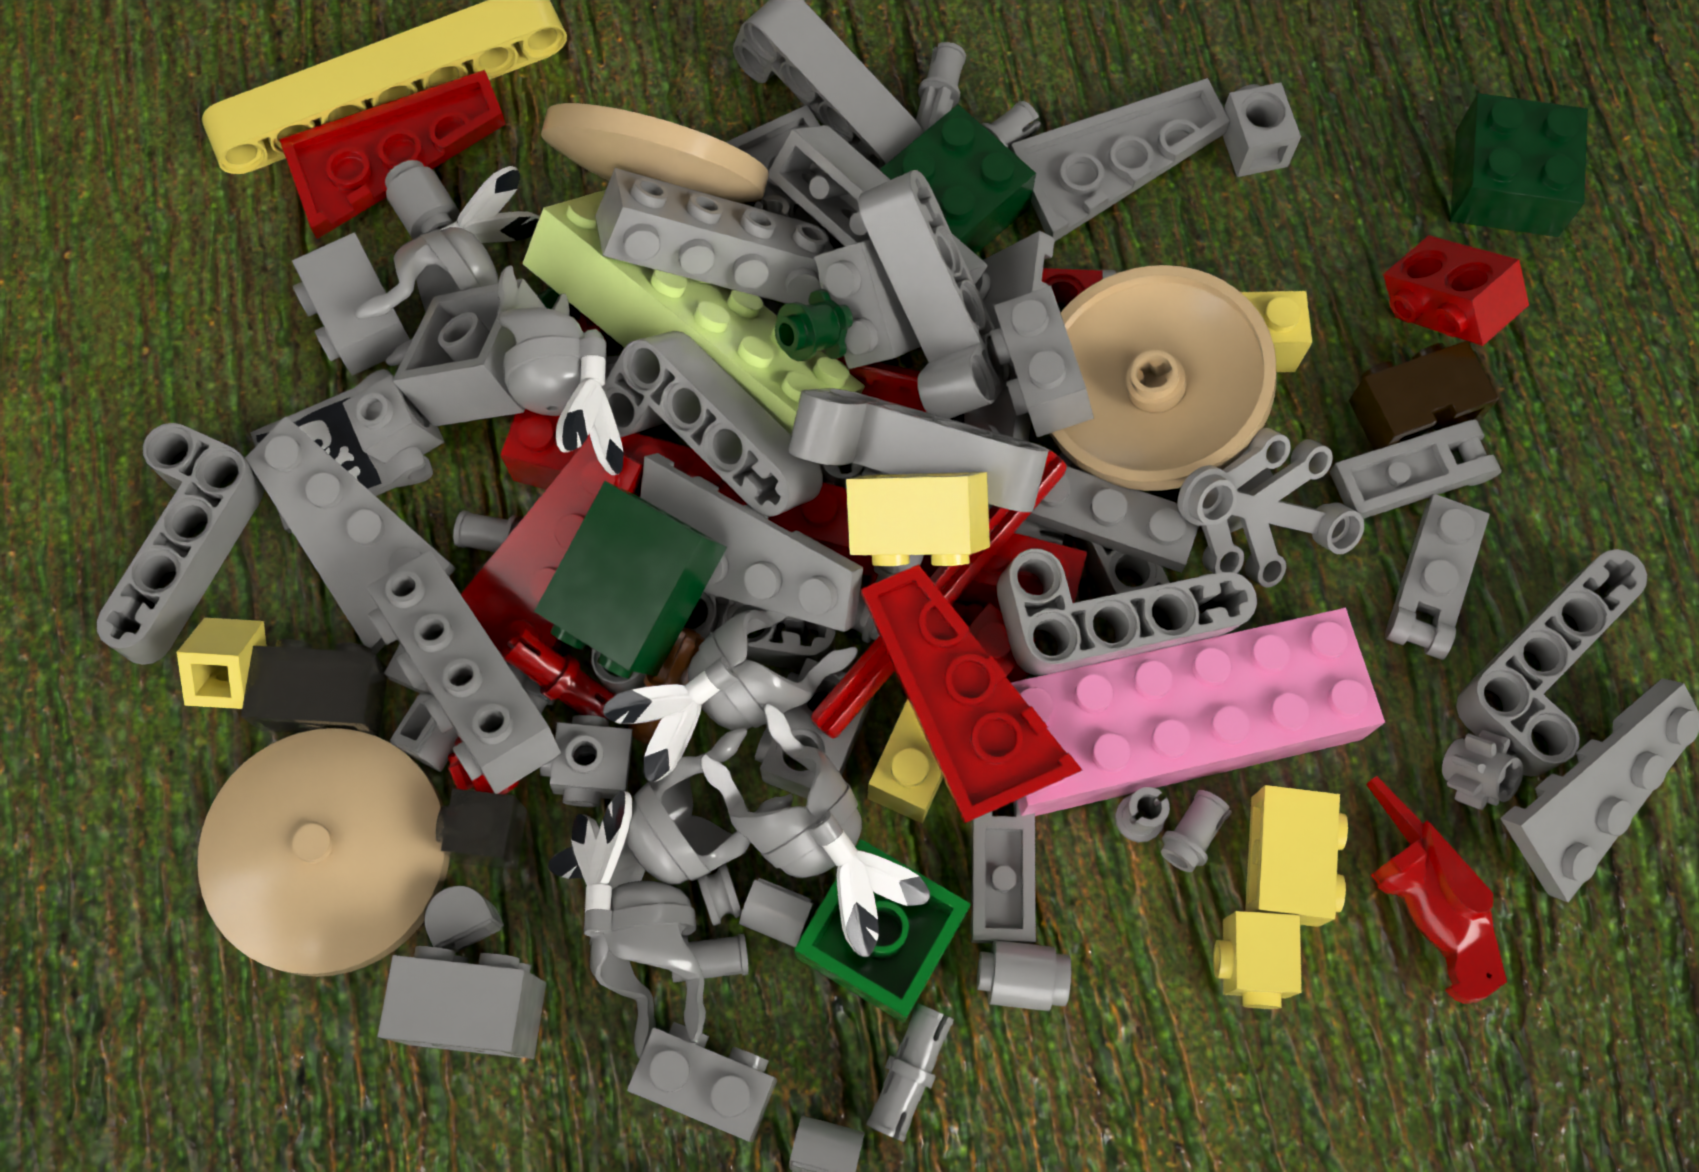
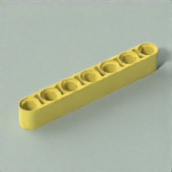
(486, 37)

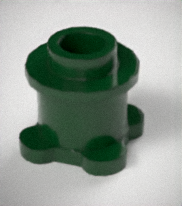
(813, 327)

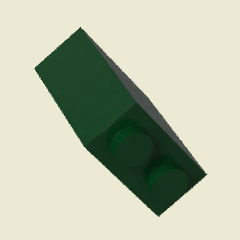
(629, 582)

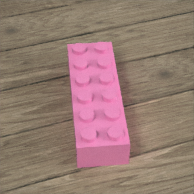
(1203, 708)

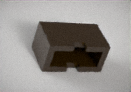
(1428, 391)

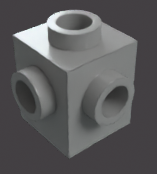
(601, 779)

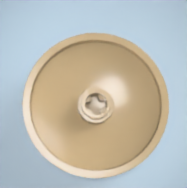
(655, 148)
(1171, 375)
(322, 852)

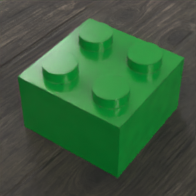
(906, 949)

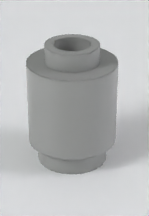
(419, 198)
(1024, 975)

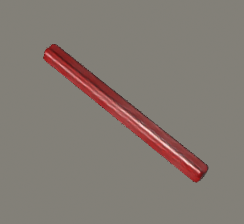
(875, 665)

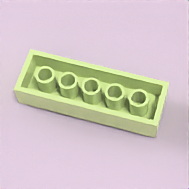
(647, 302)

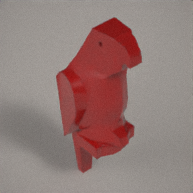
(1443, 901)

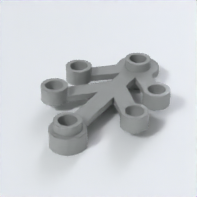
(1212, 497)

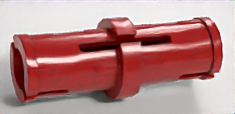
(556, 675)

